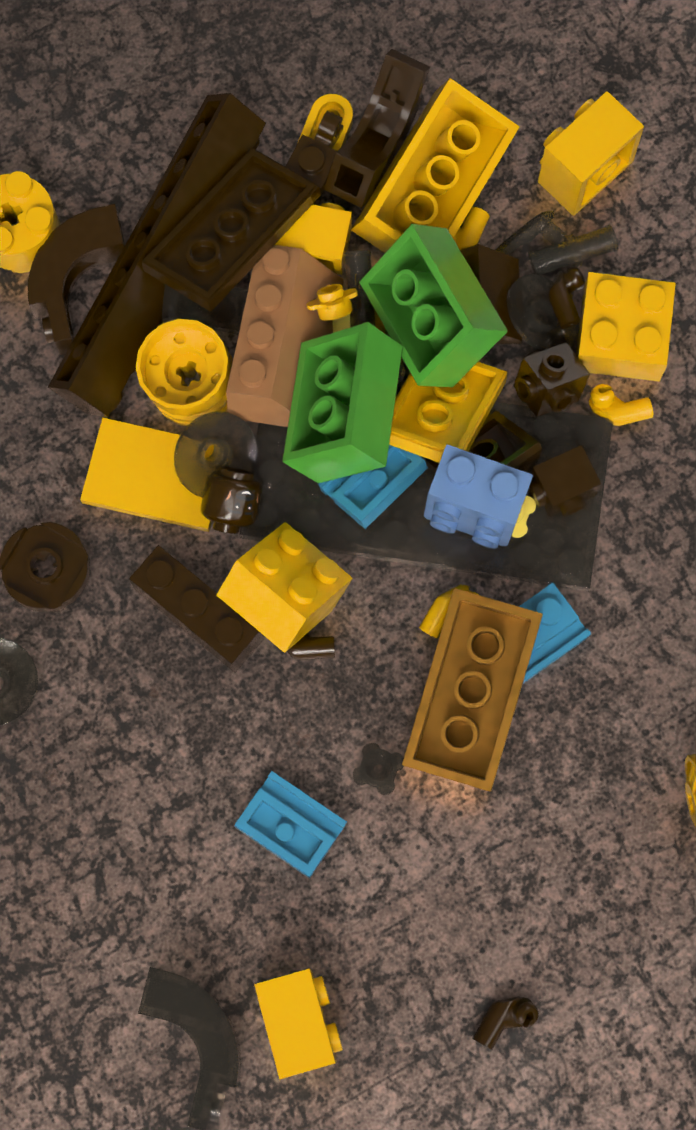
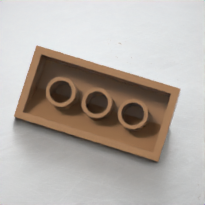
(272, 333)

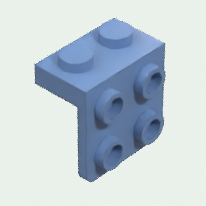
(476, 497)

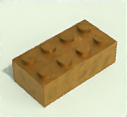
(472, 689)

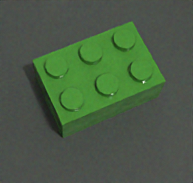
(433, 306)
(343, 403)

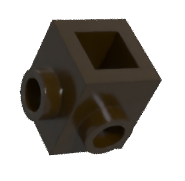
(551, 379)

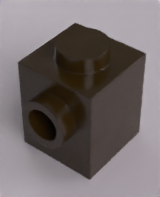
(564, 483)

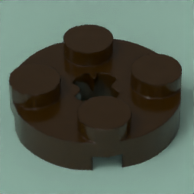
(53, 590)

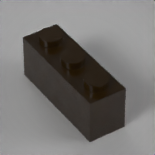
(195, 608)

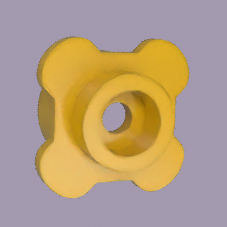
(333, 302)

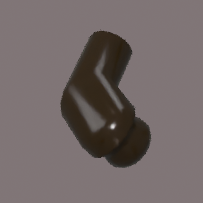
(561, 296)
(313, 648)
(505, 1015)

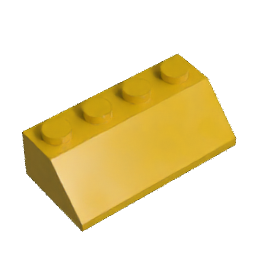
(437, 167)

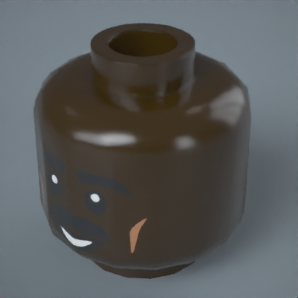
(231, 499)

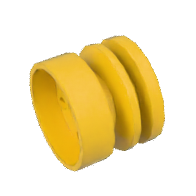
(178, 352)

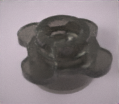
(375, 756)

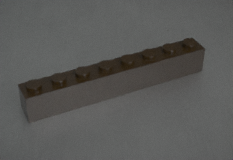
(131, 299)

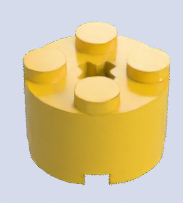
(30, 205)

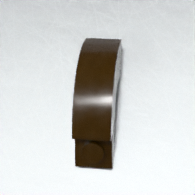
(381, 132)
(65, 256)

